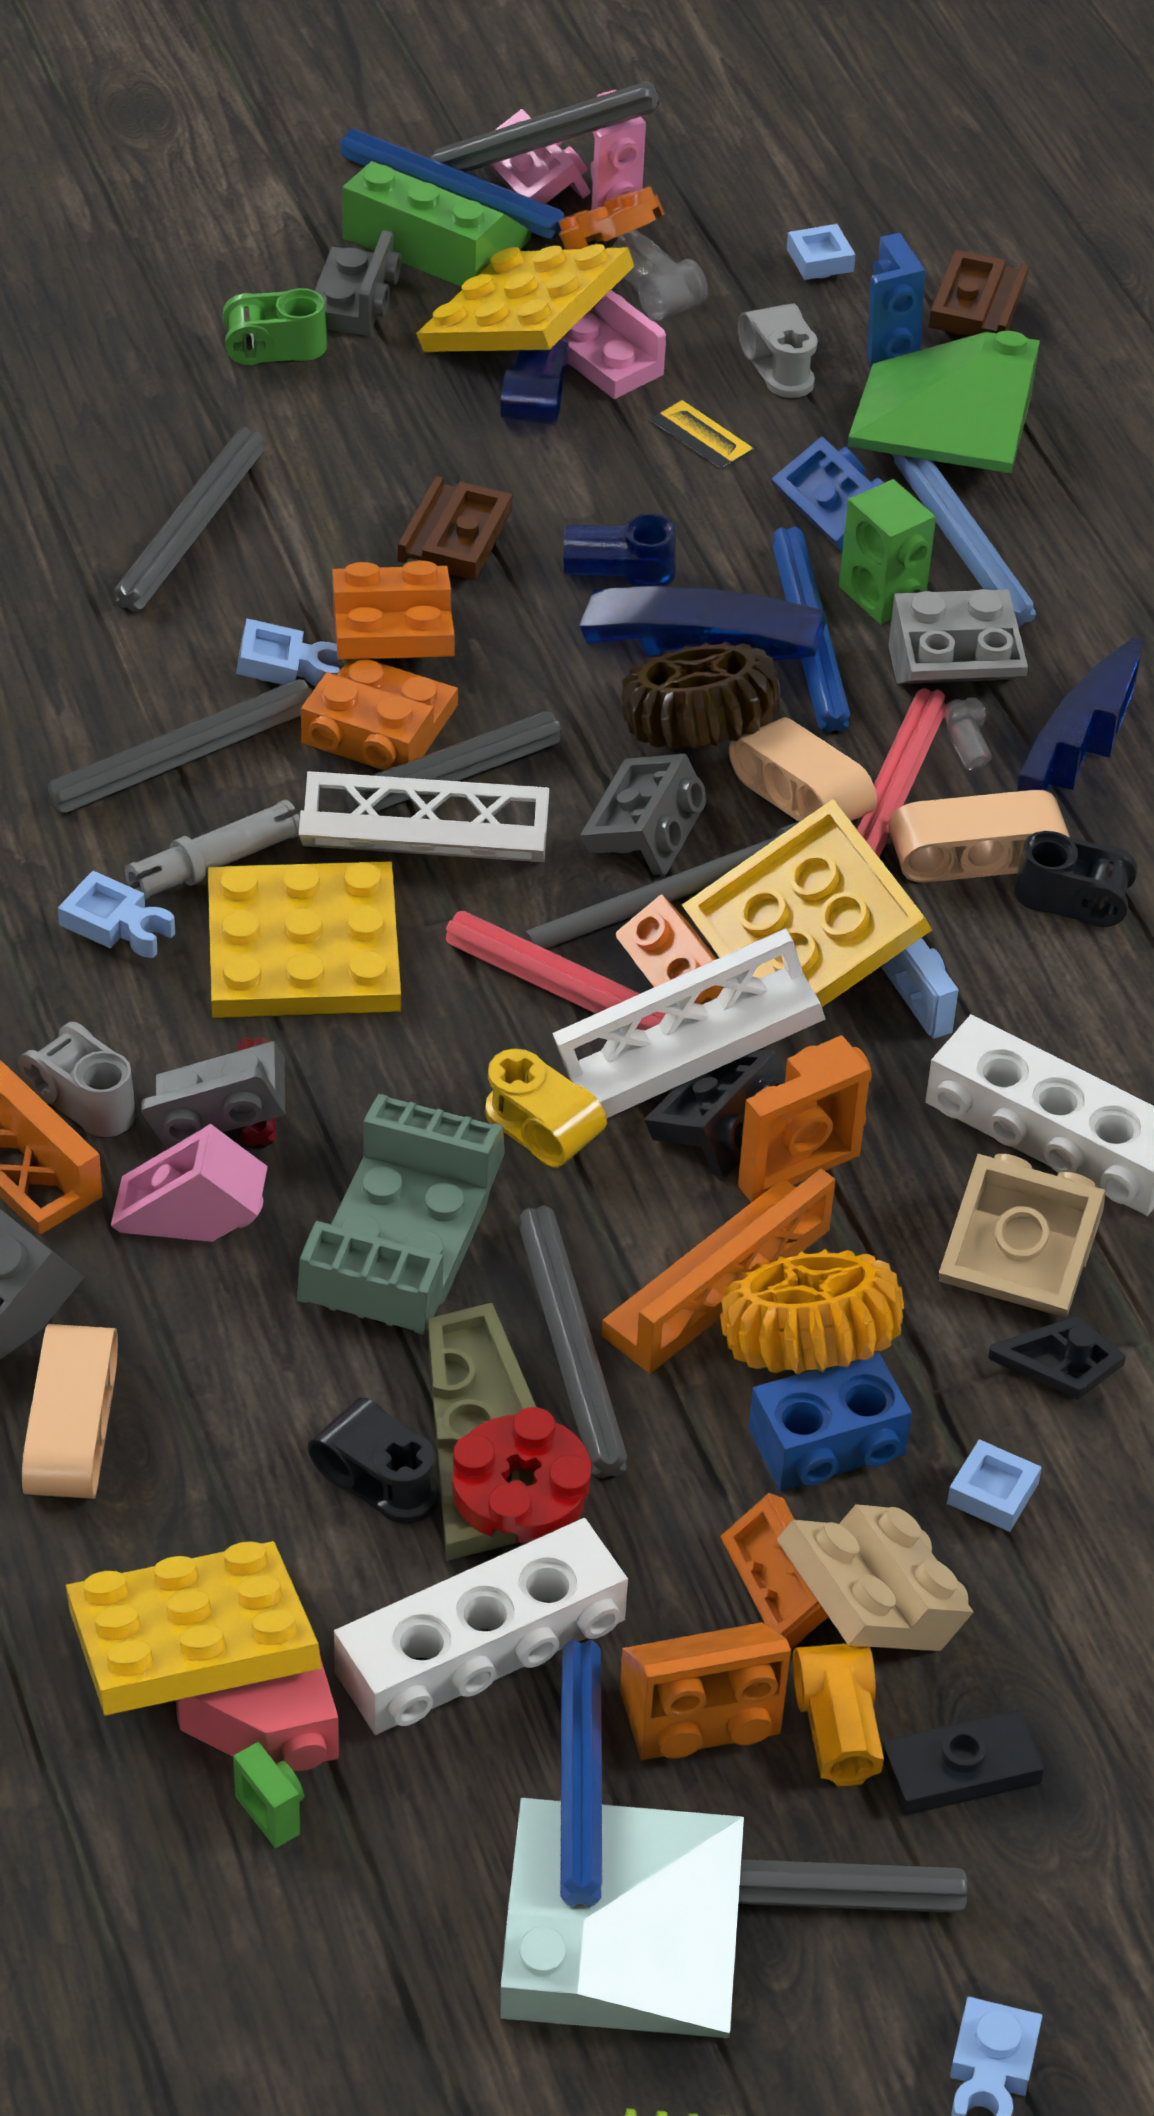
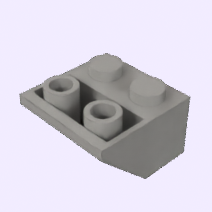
(955, 637)

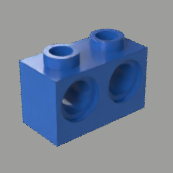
(829, 1422)

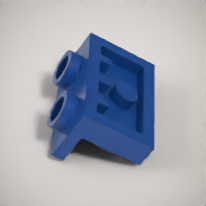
(895, 301)
(821, 484)

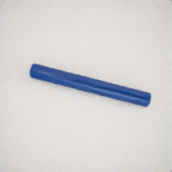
(530, 213)
(822, 669)
(581, 1774)

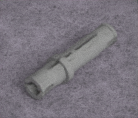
(189, 859)

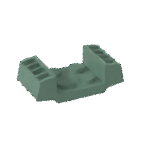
(403, 1215)

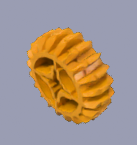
(812, 1311)

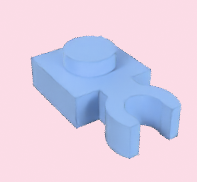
(279, 655)
(111, 911)
(993, 2056)

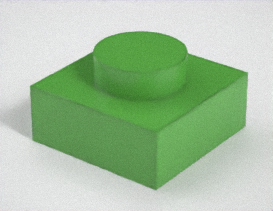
(268, 1793)

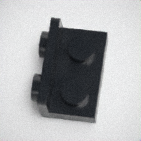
(712, 1108)

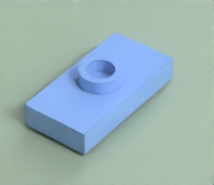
(925, 987)

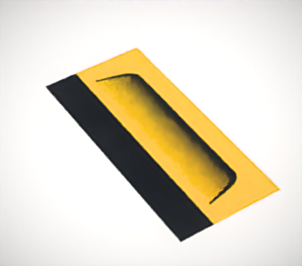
(701, 434)

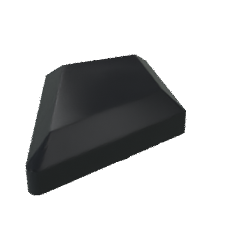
(1061, 1356)

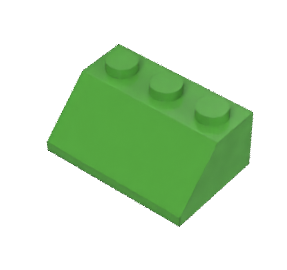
(430, 225)

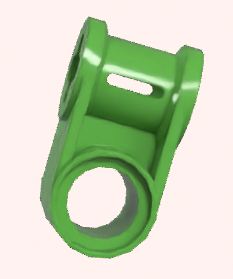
(280, 325)

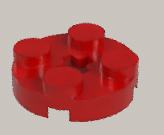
(526, 1443)

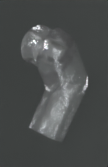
(963, 725)

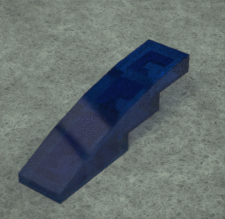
(692, 616)
(1084, 721)

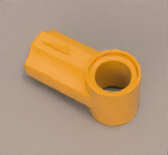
(839, 1694)

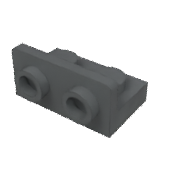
(358, 285)
(648, 810)
(218, 1091)

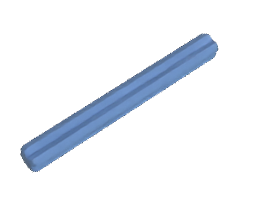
(964, 532)

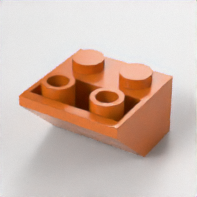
(705, 1690)

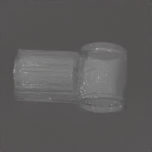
(662, 283)

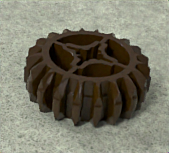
(701, 695)

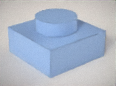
(820, 252)
(994, 1485)

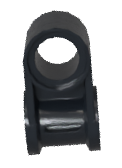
(1068, 877)
(378, 1461)

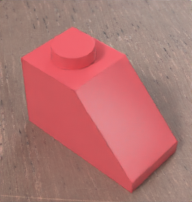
(286, 1715)

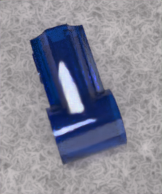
(535, 385)
(639, 550)

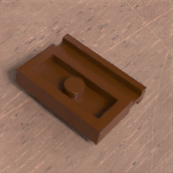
(977, 295)
(456, 527)

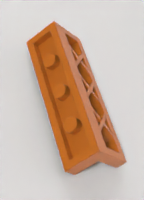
(50, 1144)
(690, 1292)

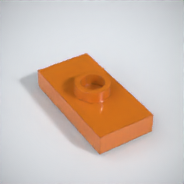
(768, 1572)

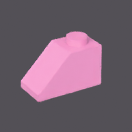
(192, 1190)

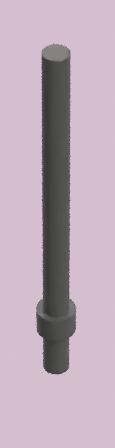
(633, 902)

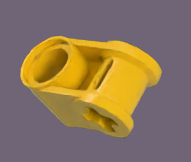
(545, 1113)

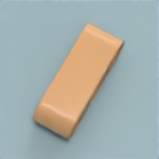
(801, 771)
(970, 834)
(70, 1411)

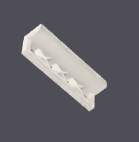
(419, 834)
(691, 1035)

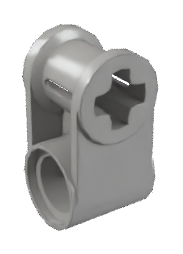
(779, 348)
(82, 1081)

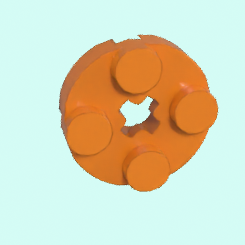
(614, 219)

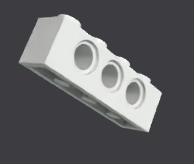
(1047, 1110)
(442, 1624)

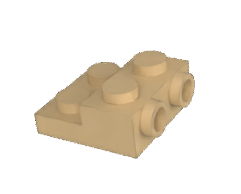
(1023, 1234)
(878, 1579)

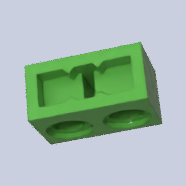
(885, 548)

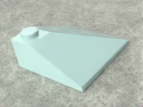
(652, 1946)

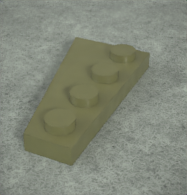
(472, 1383)

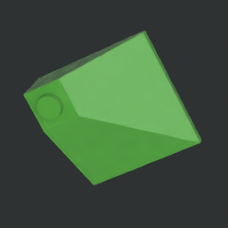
(951, 402)

